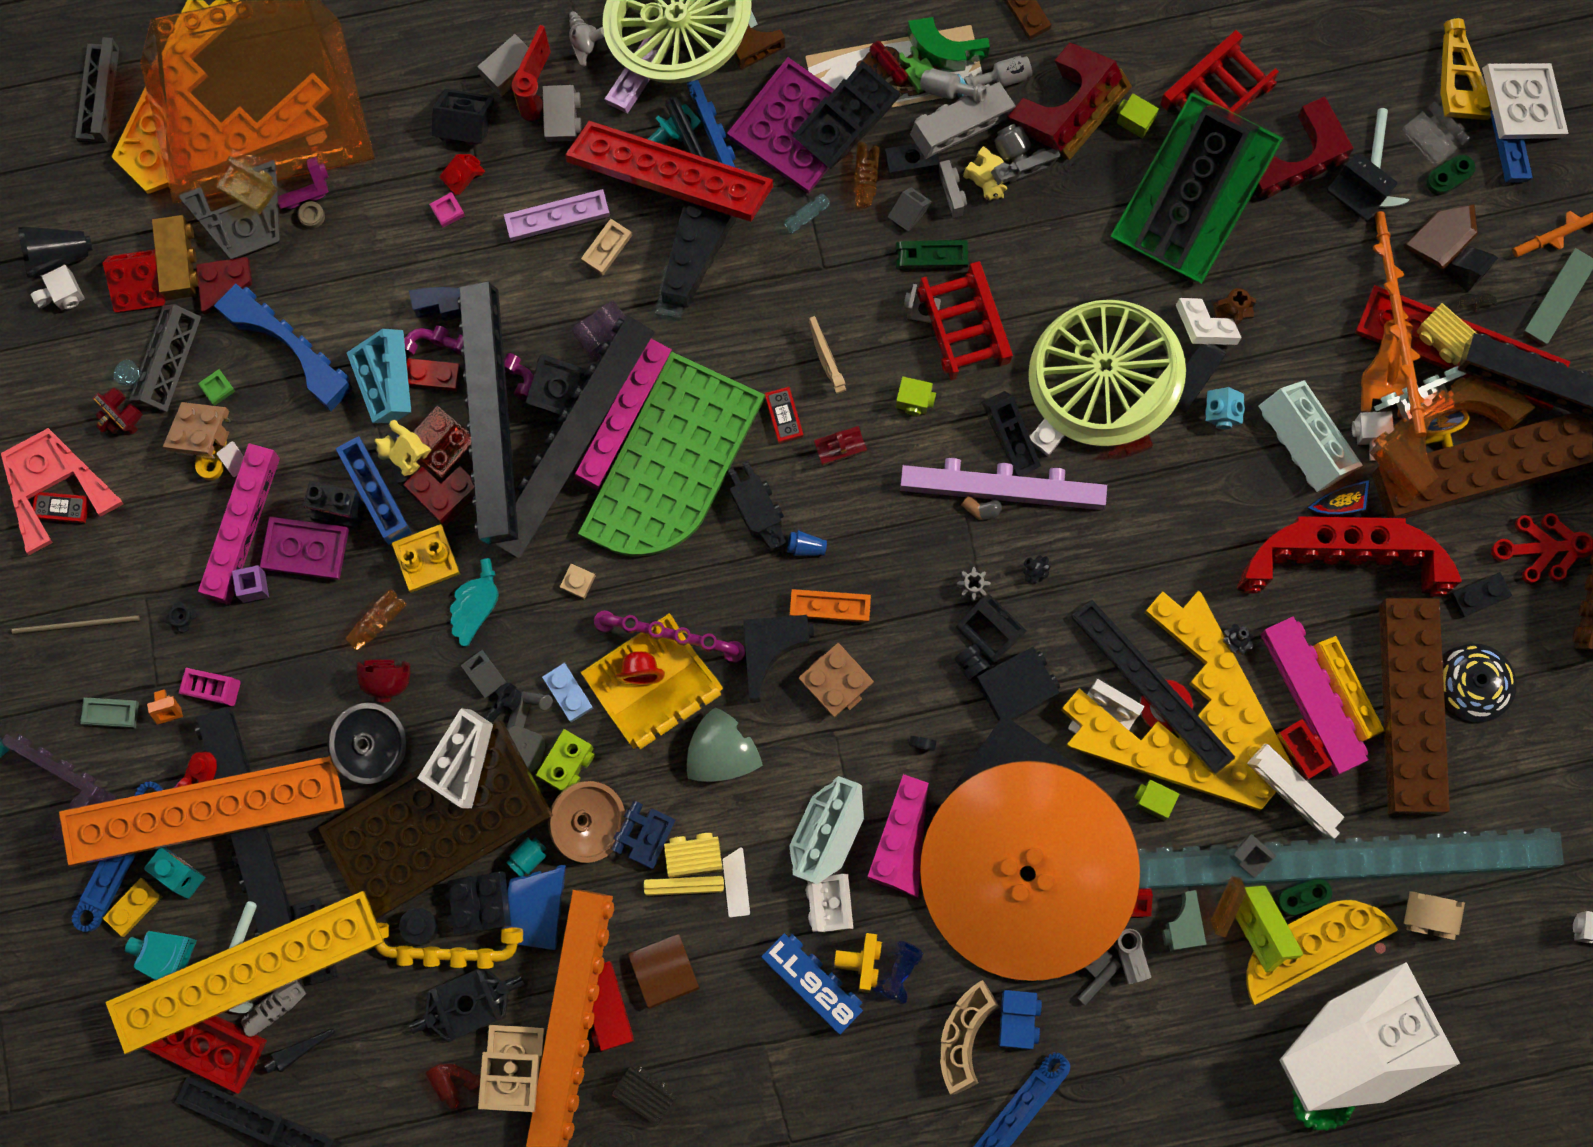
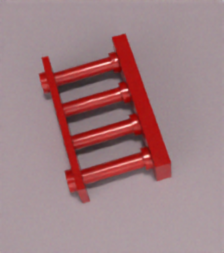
(1213, 64)
(982, 303)

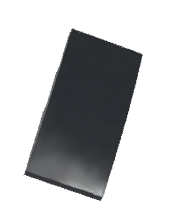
(846, 115)

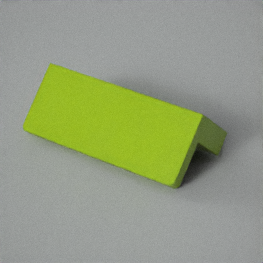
(1266, 929)

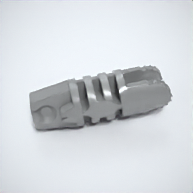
(272, 1008)

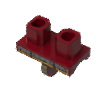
(109, 403)
(840, 445)

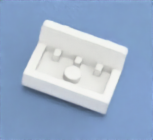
(830, 904)

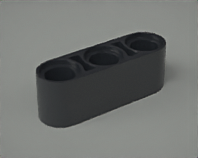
(1198, 372)

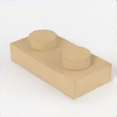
(606, 247)

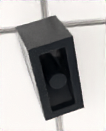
(1470, 267)

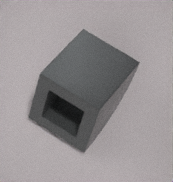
(909, 208)
(483, 673)

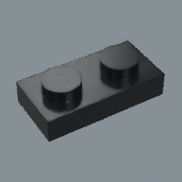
(1481, 595)

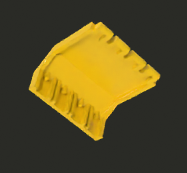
(653, 708)

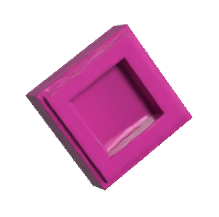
(447, 210)

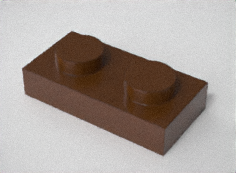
(1029, 16)

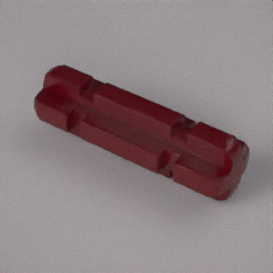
(888, 62)

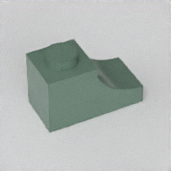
(1187, 928)

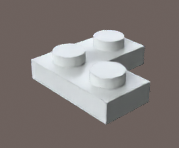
(1203, 328)

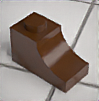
(758, 46)

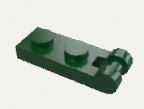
(932, 254)

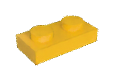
(132, 907)

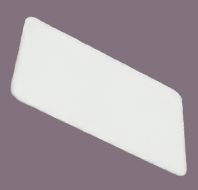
(231, 458)

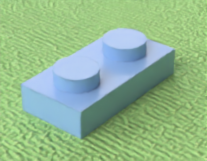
(567, 692)

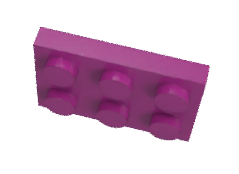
(304, 548)

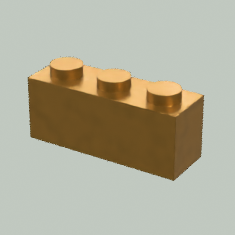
(175, 257)

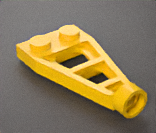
(1455, 102)

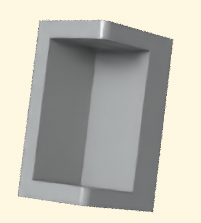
(503, 65)

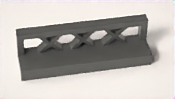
(103, 92)
(156, 354)

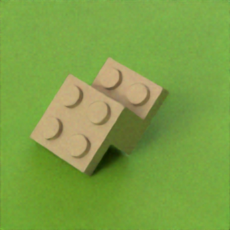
(511, 1068)

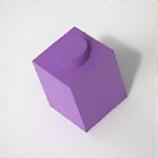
(250, 584)

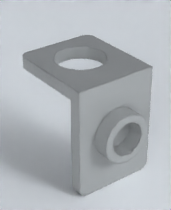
(912, 303)

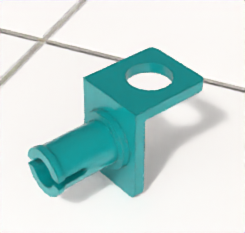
(669, 130)

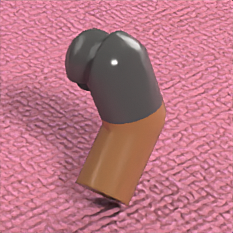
(982, 511)

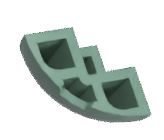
(720, 750)

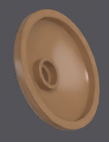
(601, 815)

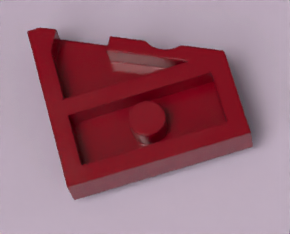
(218, 278)

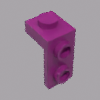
(312, 192)

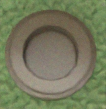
(311, 214)

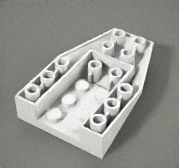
(1368, 1045)

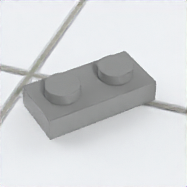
(949, 178)

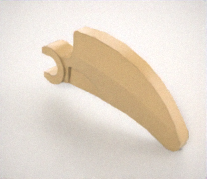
(826, 357)

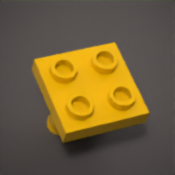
(425, 558)
(862, 962)

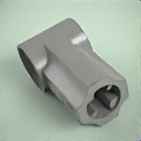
(1133, 959)

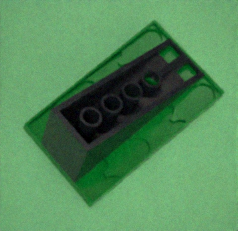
(1197, 187)

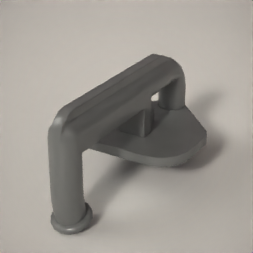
(529, 744)

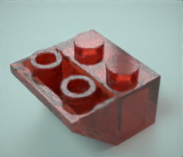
(445, 439)

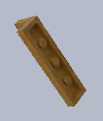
(1097, 117)

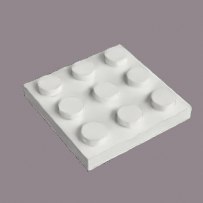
(1525, 101)

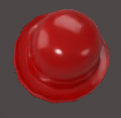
(640, 669)

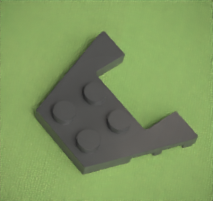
(236, 226)

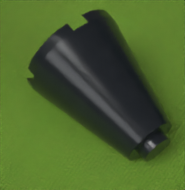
(51, 248)

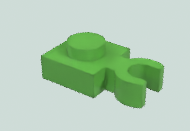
(916, 67)

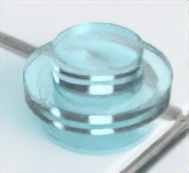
(126, 372)

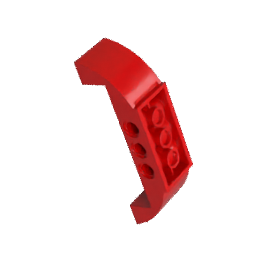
(1367, 540)

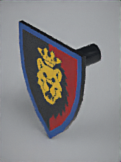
(1343, 502)

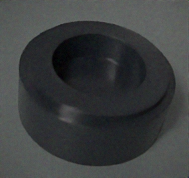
(922, 743)

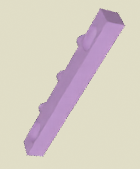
(1003, 486)

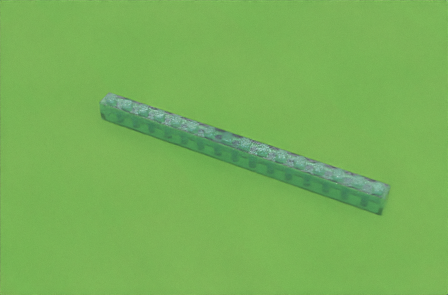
(1357, 858)

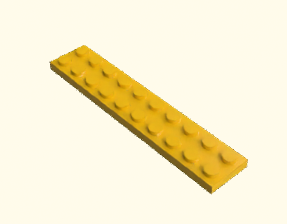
(244, 972)

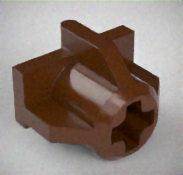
(1236, 306)

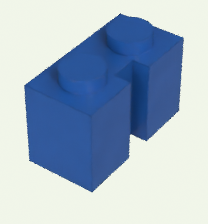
(1018, 1020)

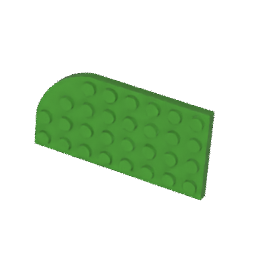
(672, 460)

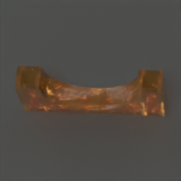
(1405, 455)

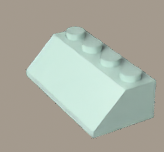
(1309, 435)

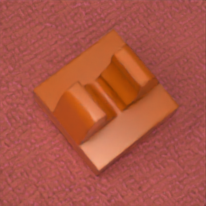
(164, 708)

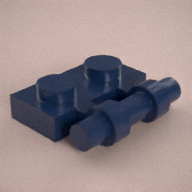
(651, 836)

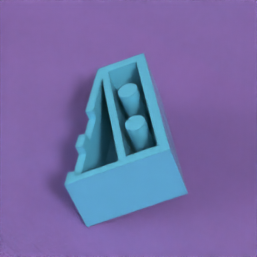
(383, 375)

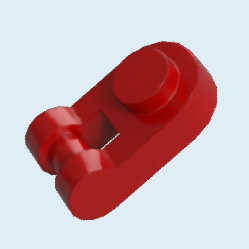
(200, 767)

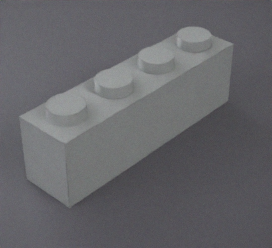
(961, 120)

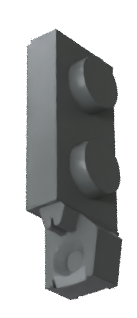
(1025, 166)

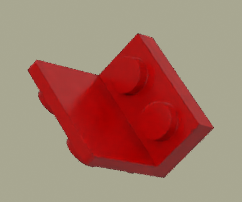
(133, 280)

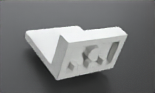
(1115, 703)

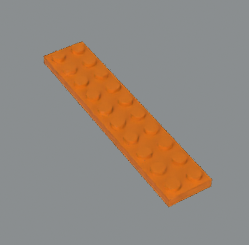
(200, 811)

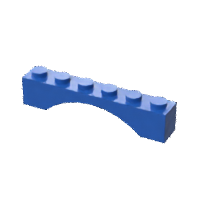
(246, 314)

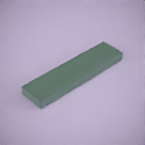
(1559, 297)

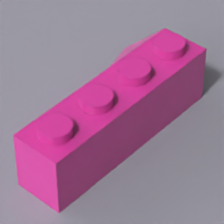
(900, 848)

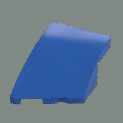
(537, 906)

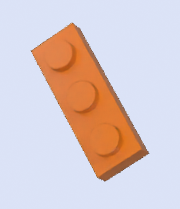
(830, 605)

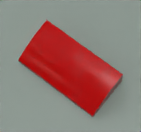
(214, 1051)

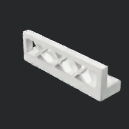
(1296, 791)

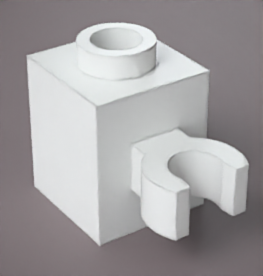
(60, 288)
(1370, 426)

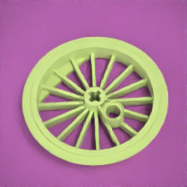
(670, 24)
(1152, 406)

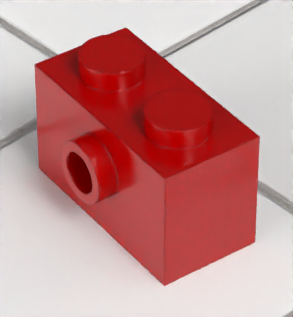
(1304, 749)

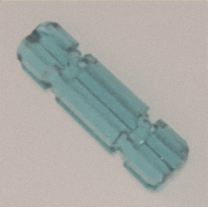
(807, 213)

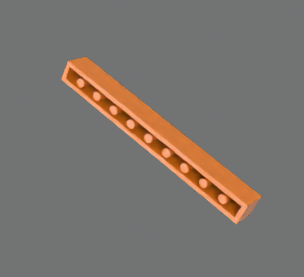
(570, 1019)

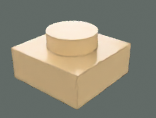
(577, 581)

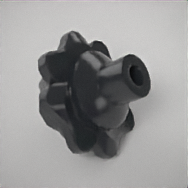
(1036, 569)
(1238, 639)

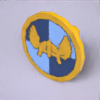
(1442, 427)

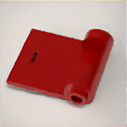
(525, 80)

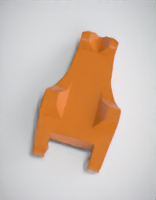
(1383, 373)

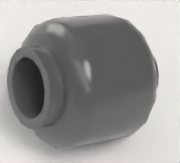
(1012, 142)

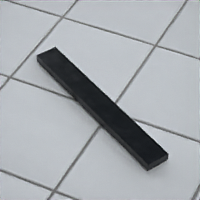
(1153, 687)

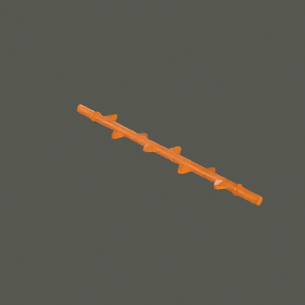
(1556, 236)
(1399, 330)

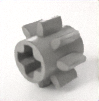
(974, 591)

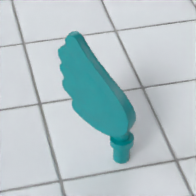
(473, 604)

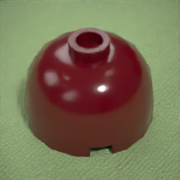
(383, 678)

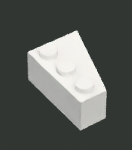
(459, 759)

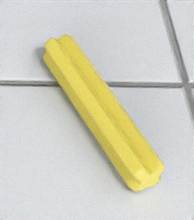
(683, 885)

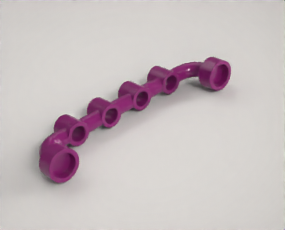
(440, 338)
(606, 621)

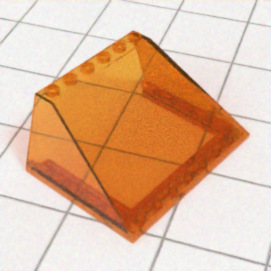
(251, 87)

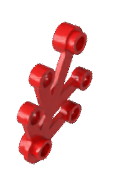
(1547, 547)

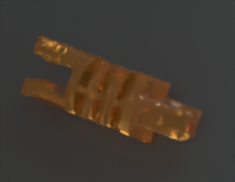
(866, 175)
(375, 619)

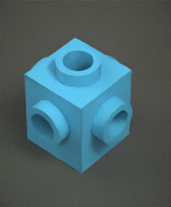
(1225, 407)

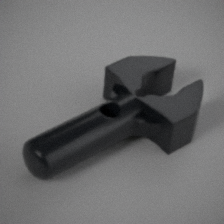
(507, 698)

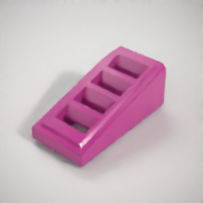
(225, 693)

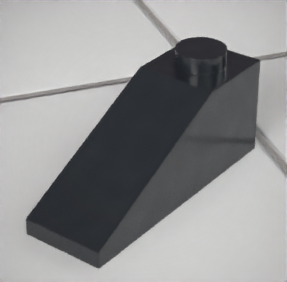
(1011, 432)

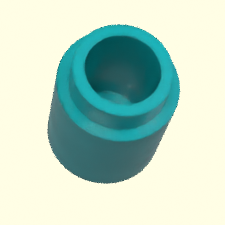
(527, 856)

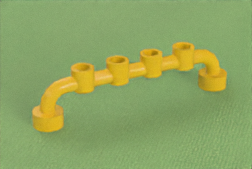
(457, 956)

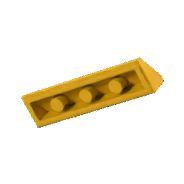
(1348, 687)

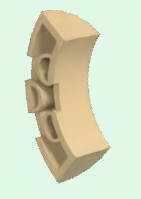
(960, 1035)

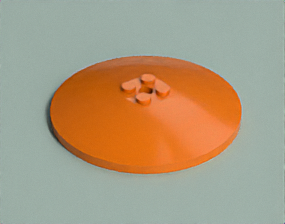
(1041, 820)

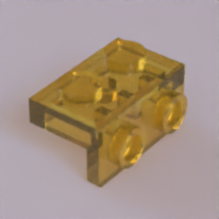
(247, 185)

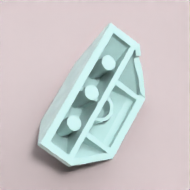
(827, 830)

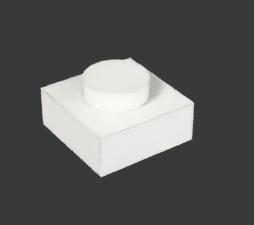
(1046, 438)

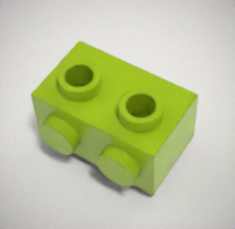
(562, 760)

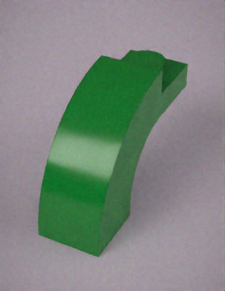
(942, 51)

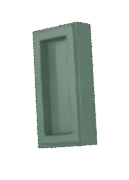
(109, 712)

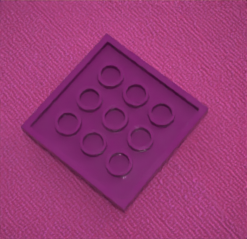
(775, 116)

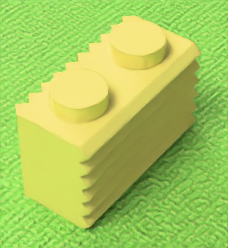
(1445, 333)
(693, 856)

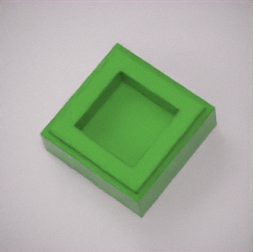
(216, 387)

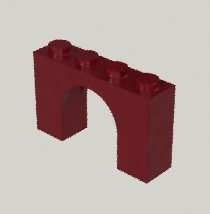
(1059, 124)
(1329, 147)

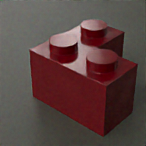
(445, 499)

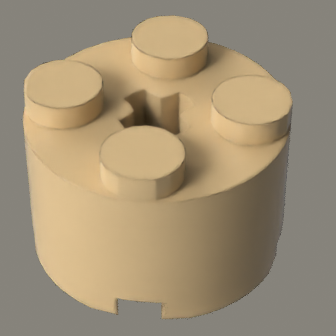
(1434, 913)

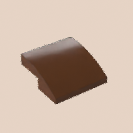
(663, 971)

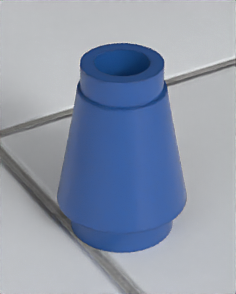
(805, 544)

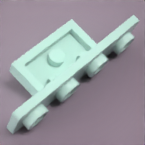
(1431, 388)

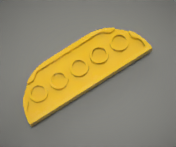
(1324, 939)

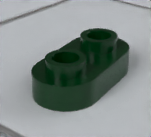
(1452, 174)
(1304, 898)

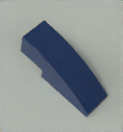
(436, 300)

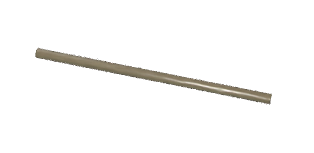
(75, 624)

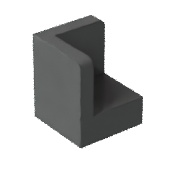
(1252, 856)

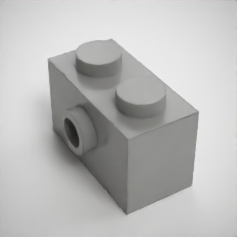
(560, 113)

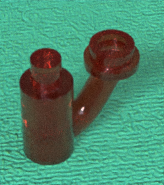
(443, 1085)

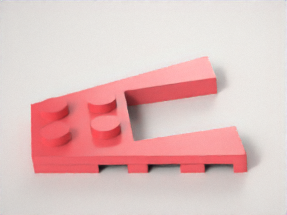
(40, 465)

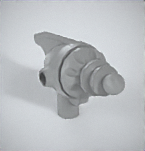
(583, 37)

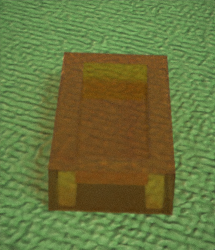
(1228, 906)

